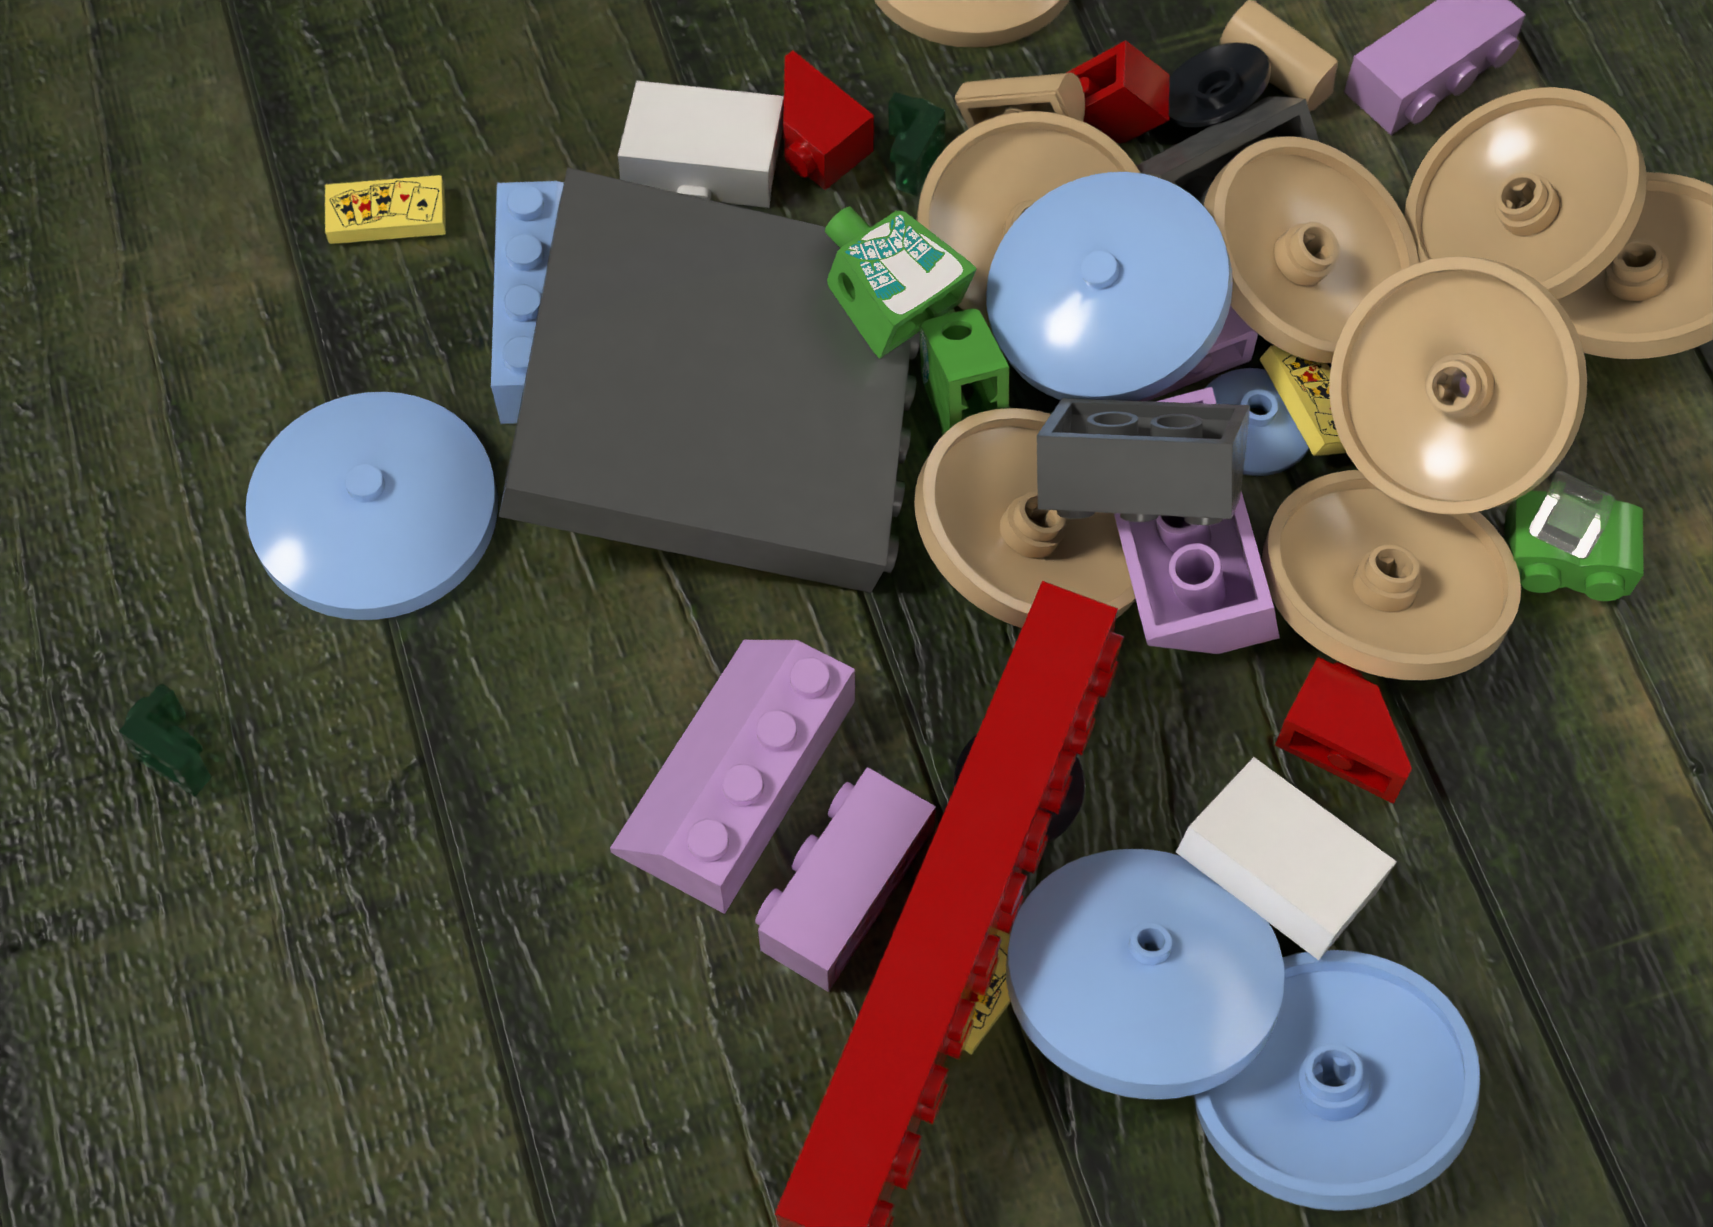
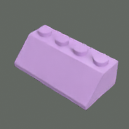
(1199, 582)
(738, 768)

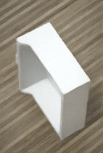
(703, 142)
(1285, 857)

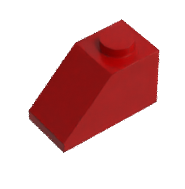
(1124, 92)
(822, 125)
(1346, 730)

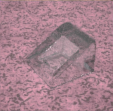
(1572, 515)

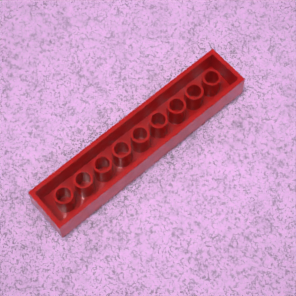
(949, 926)

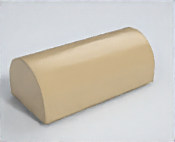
(1296, 62)
(1041, 93)

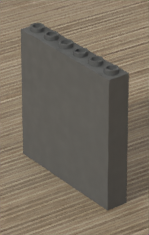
(707, 390)

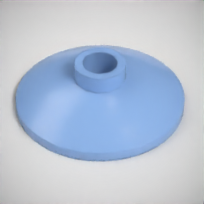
(1272, 438)

